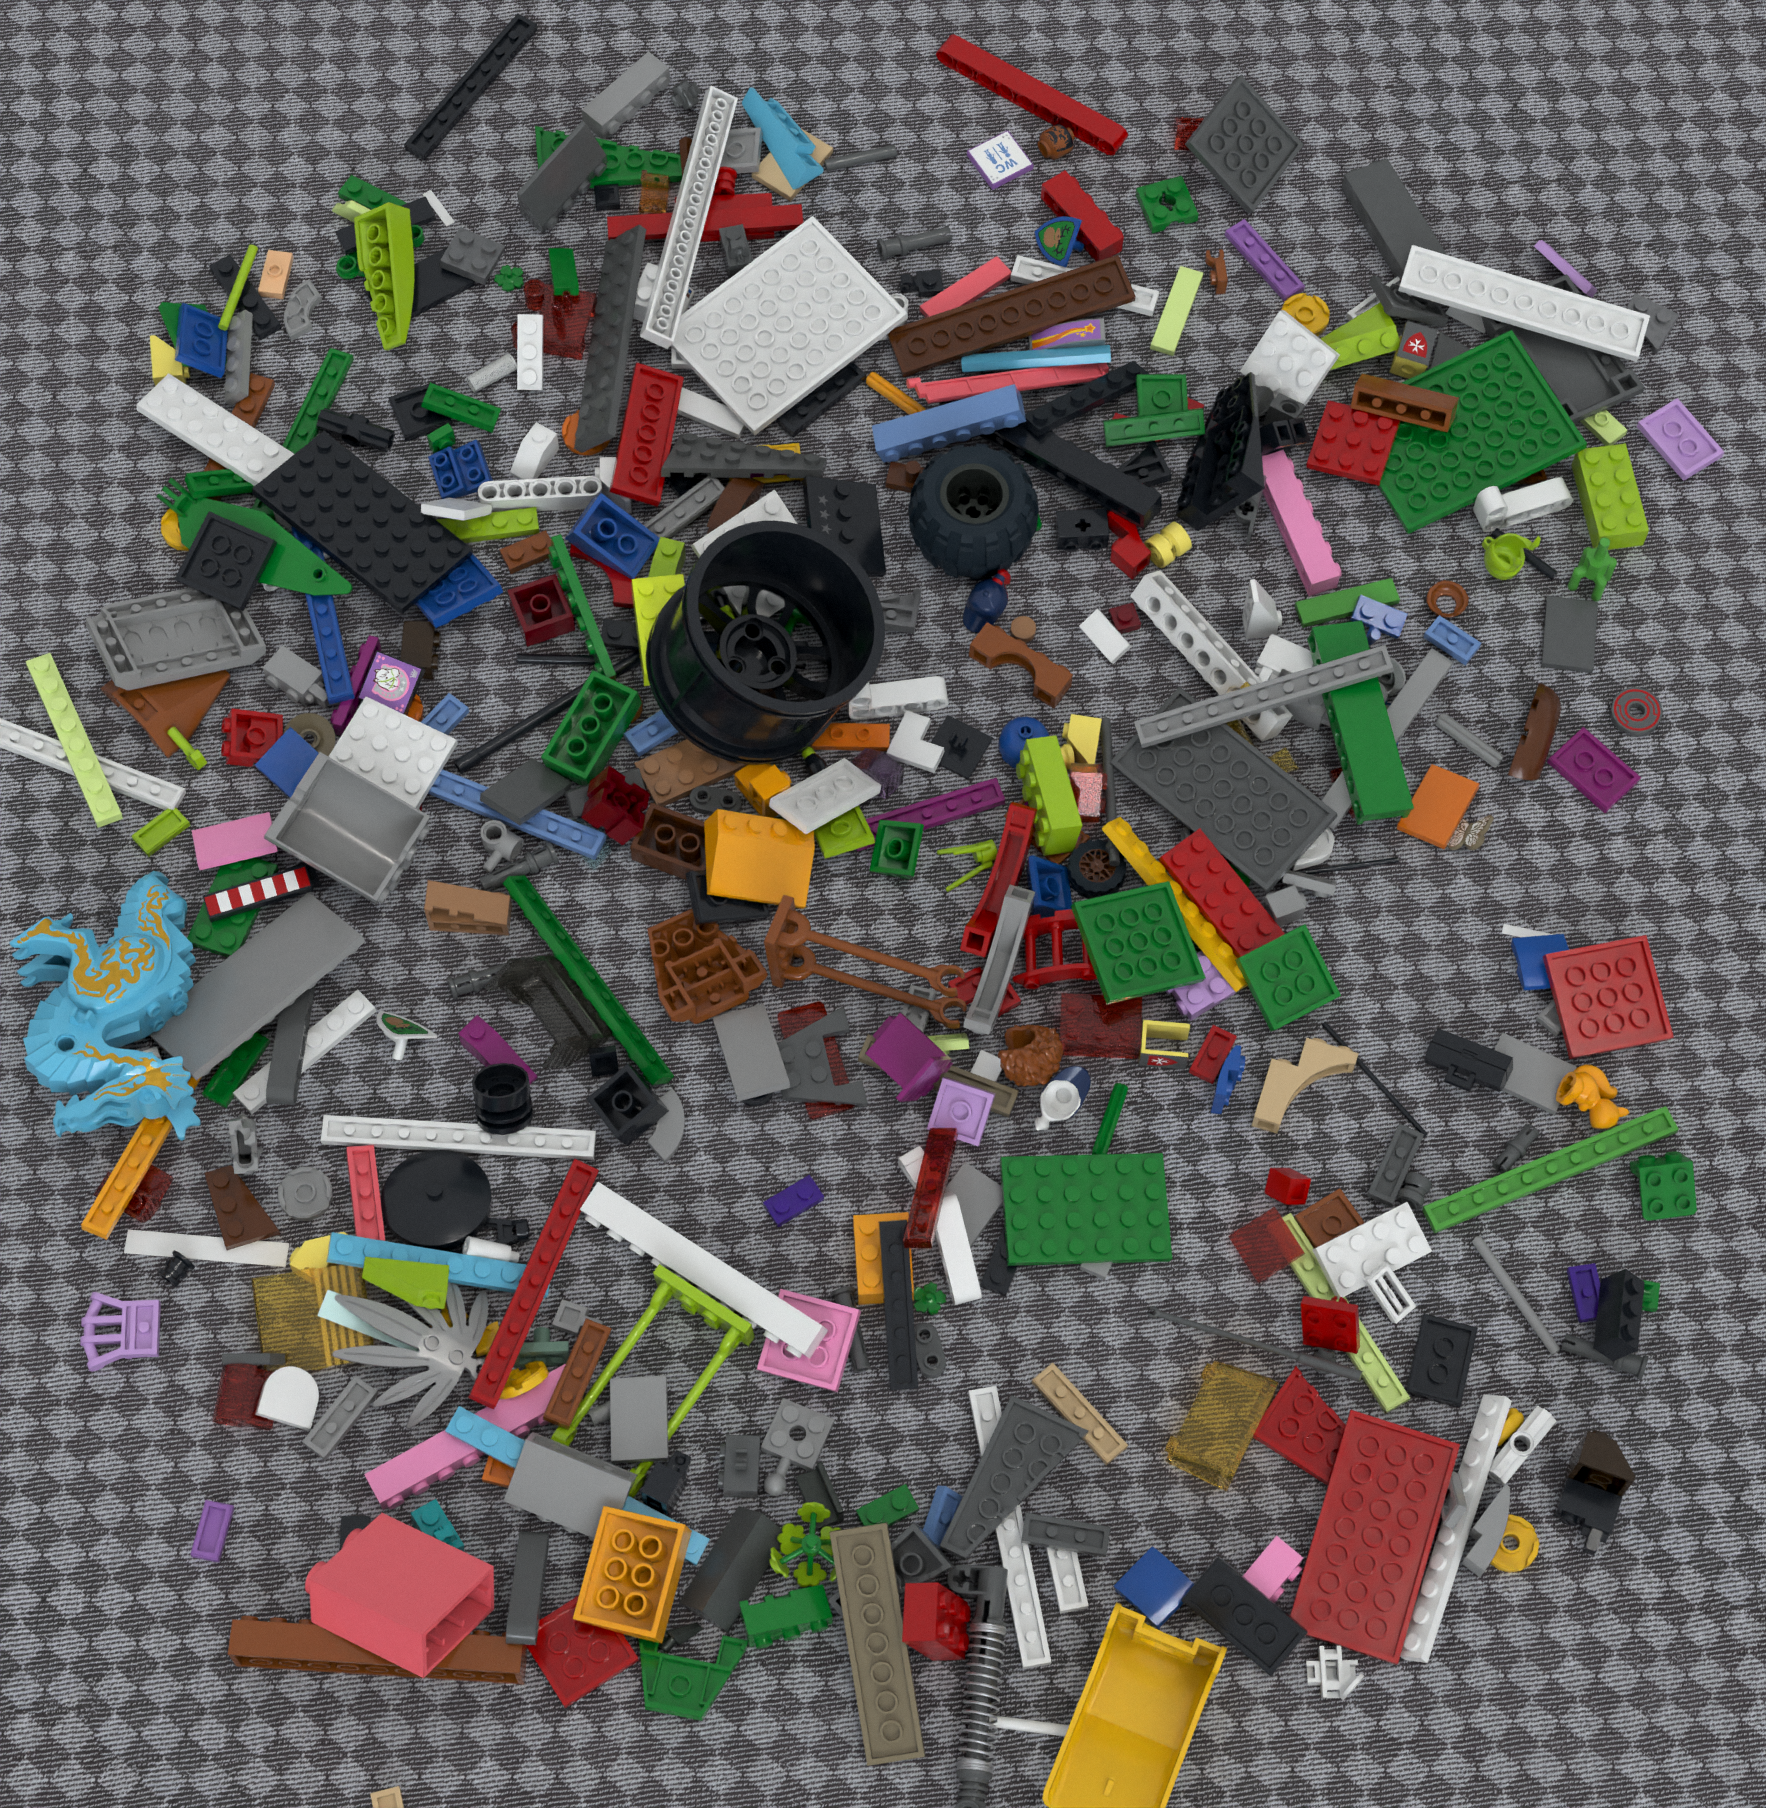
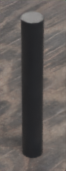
(1532, 559)
(555, 659)

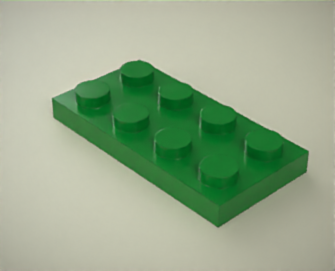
(230, 933)

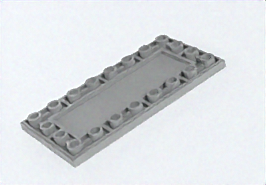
(257, 984)

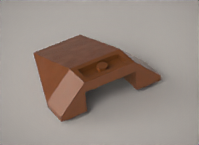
(169, 705)

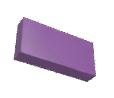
(212, 1531)

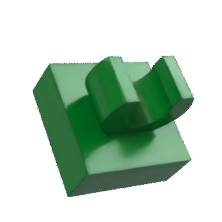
(1650, 1296)

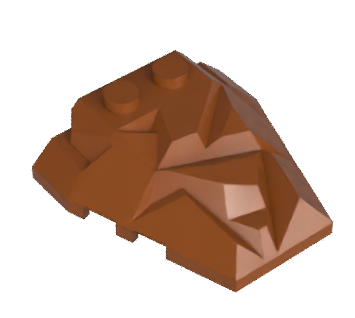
(700, 969)

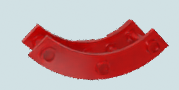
(1055, 925)

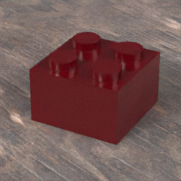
(541, 610)

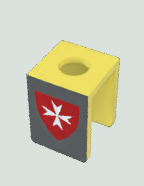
(1413, 350)
(1163, 1030)

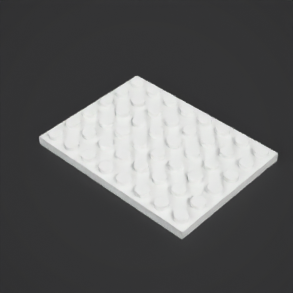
(785, 325)

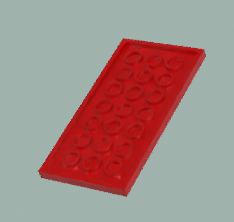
(1373, 1536)

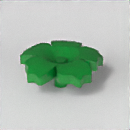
(509, 279)
(928, 1299)

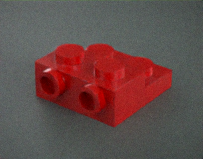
(249, 735)

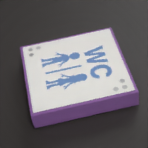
(1000, 160)

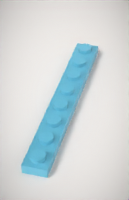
(463, 1268)

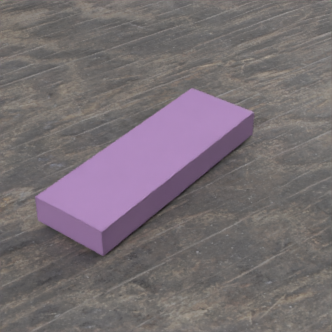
(1565, 268)

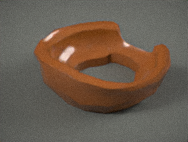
(1450, 589)

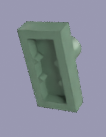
(543, 1350)

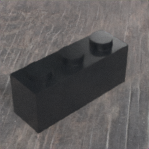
(1619, 1315)

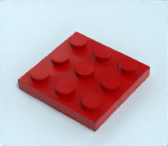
(1353, 443)
(578, 1654)

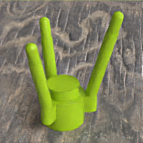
(982, 852)

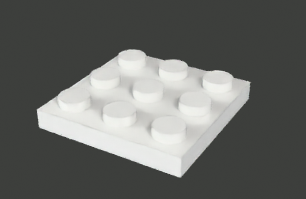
(1290, 359)

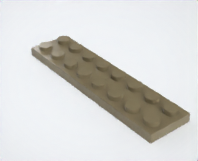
(875, 1644)

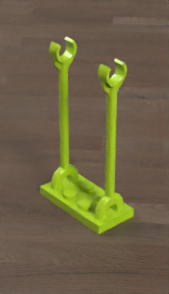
(692, 1301)

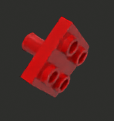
(1330, 1324)

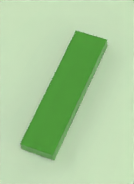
(1342, 603)

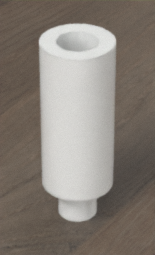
(489, 1249)

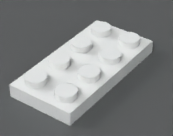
(825, 796)
(1386, 1238)

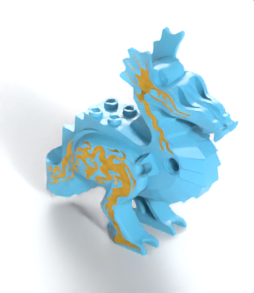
(109, 1001)

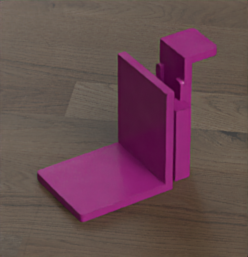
(908, 1057)

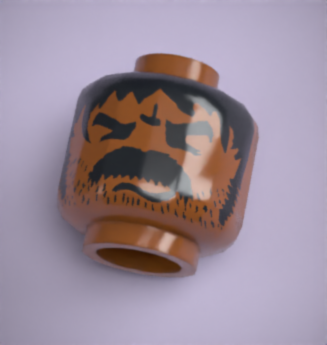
(1056, 142)

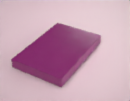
(1594, 770)

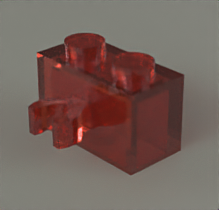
(1087, 785)

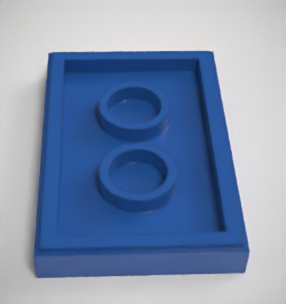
(201, 341)

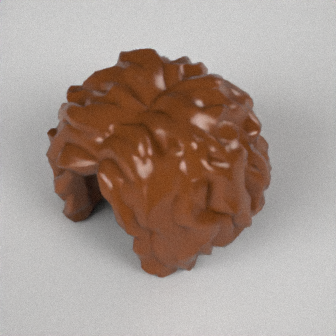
(1031, 1054)

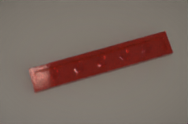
(930, 1188)

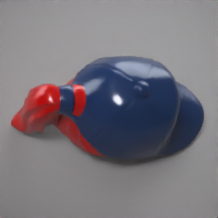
(986, 601)

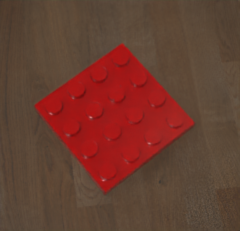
(1608, 997)

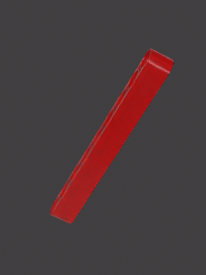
(1031, 94)

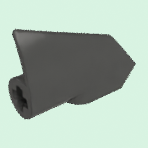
(1250, 518)

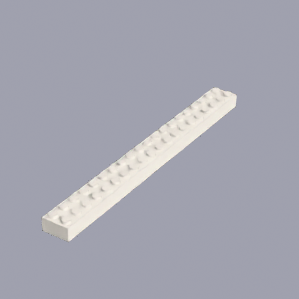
(688, 218)

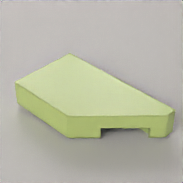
(349, 210)

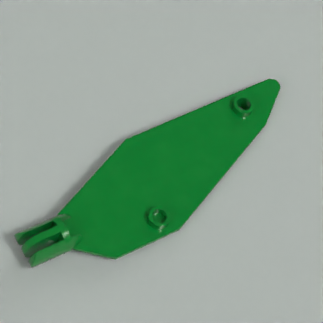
(291, 563)

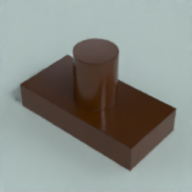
(903, 476)

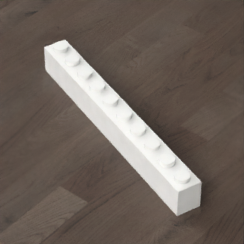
(704, 1270)

